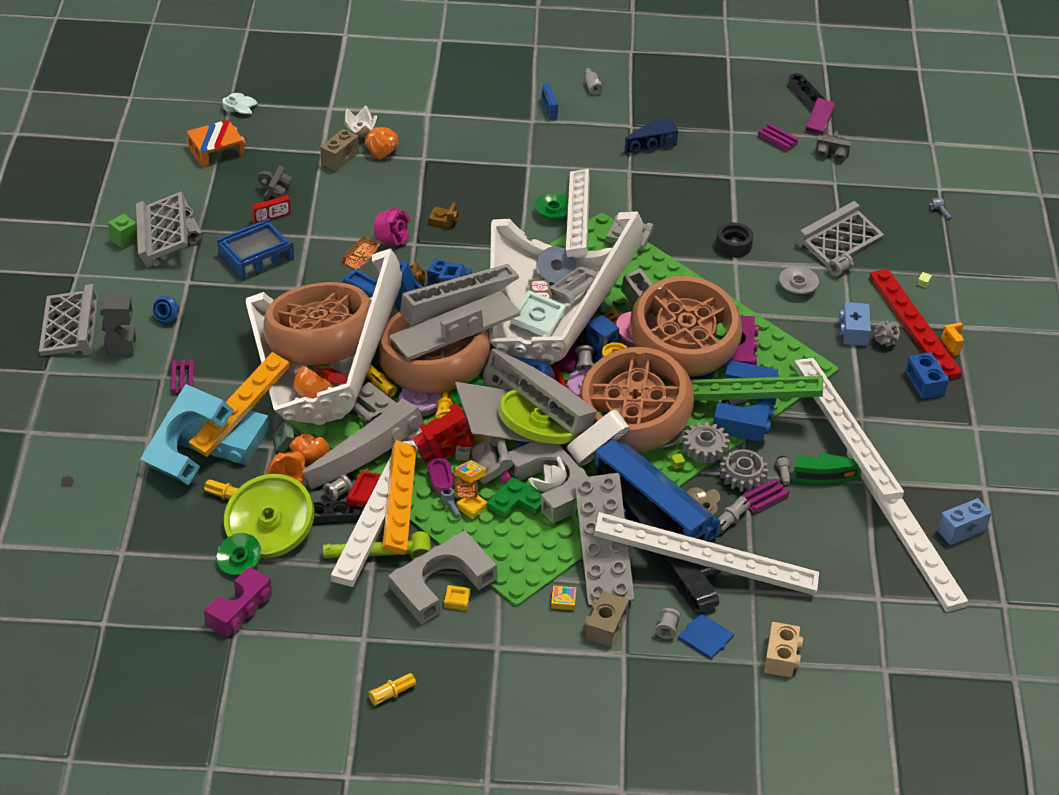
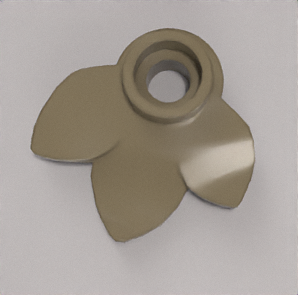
(706, 499)

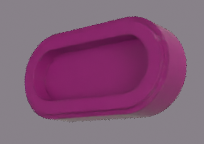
(440, 475)

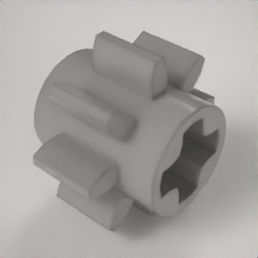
(886, 333)

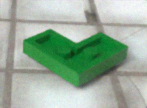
(515, 494)

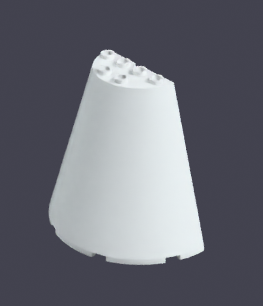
(513, 248)
(340, 400)

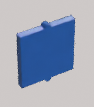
(706, 636)

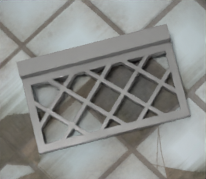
(830, 225)
(147, 230)
(85, 321)

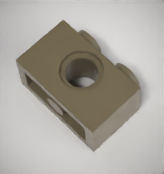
(339, 150)
(606, 619)

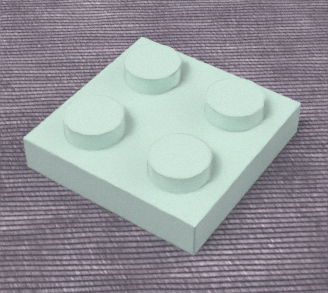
(538, 313)

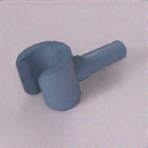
(938, 203)
(449, 499)

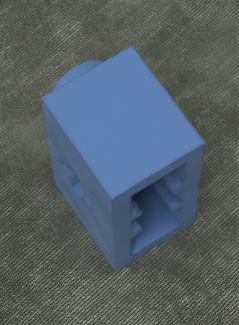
(855, 323)
(964, 521)

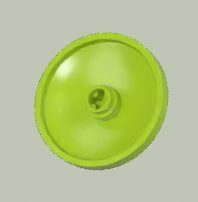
(531, 421)
(273, 511)

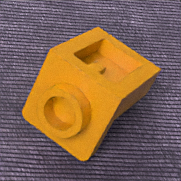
(952, 338)

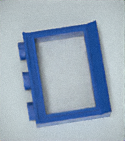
(253, 246)

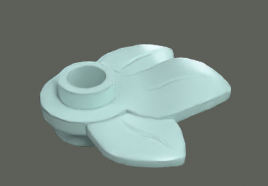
(238, 103)

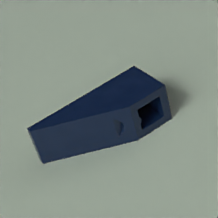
(654, 135)

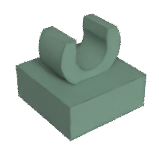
(284, 436)

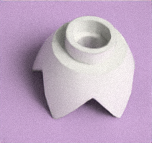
(360, 124)
(553, 477)

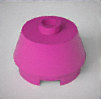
(392, 227)

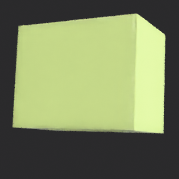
(924, 280)

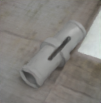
(732, 513)

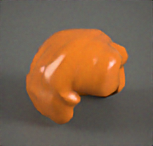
(381, 142)
(310, 447)
(288, 464)

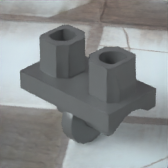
(834, 145)
(274, 183)

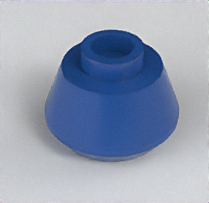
(165, 309)

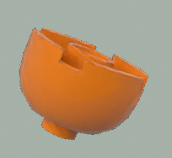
(308, 383)

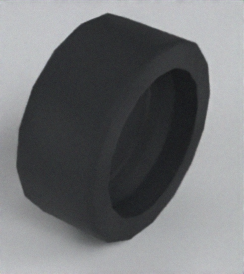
(732, 248)

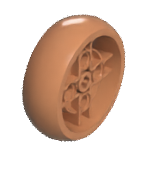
(316, 323)
(687, 323)
(434, 370)
(632, 385)

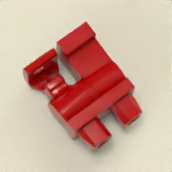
(443, 434)

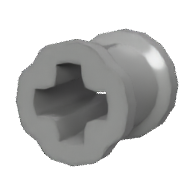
(840, 264)
(584, 357)
(337, 488)
(666, 627)

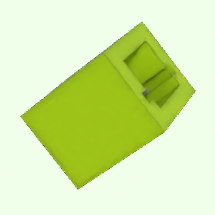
(677, 461)

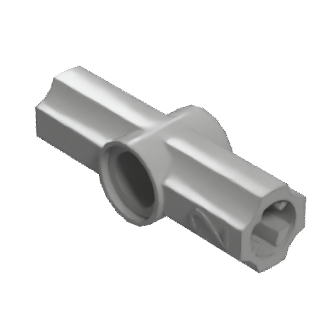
(192, 228)

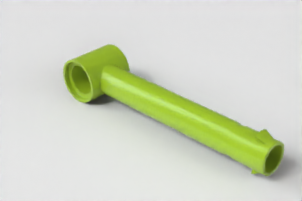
(417, 546)

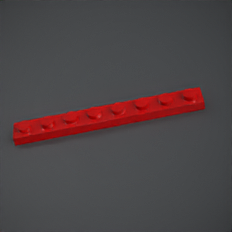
(913, 321)

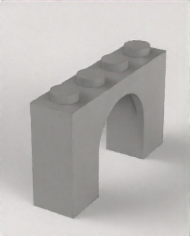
(530, 460)
(456, 553)

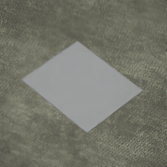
(481, 411)

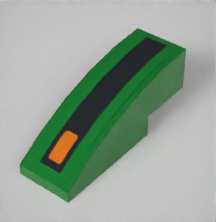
(825, 469)

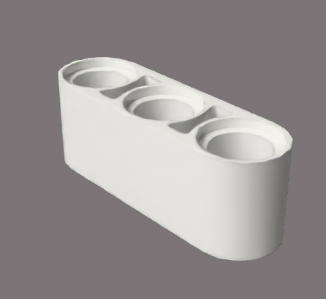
(608, 428)

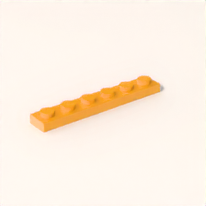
(242, 402)
(399, 498)

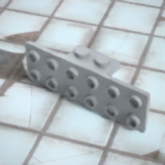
(454, 325)
(605, 561)

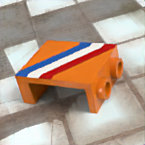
(214, 138)

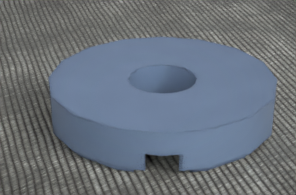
(554, 255)

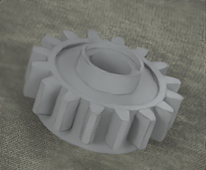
(705, 443)
(743, 470)

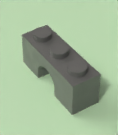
(118, 312)

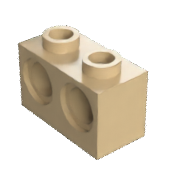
(782, 649)

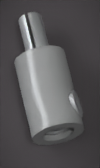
(593, 82)

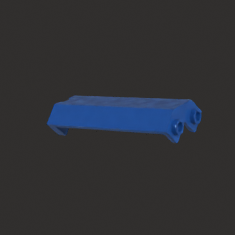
(659, 489)

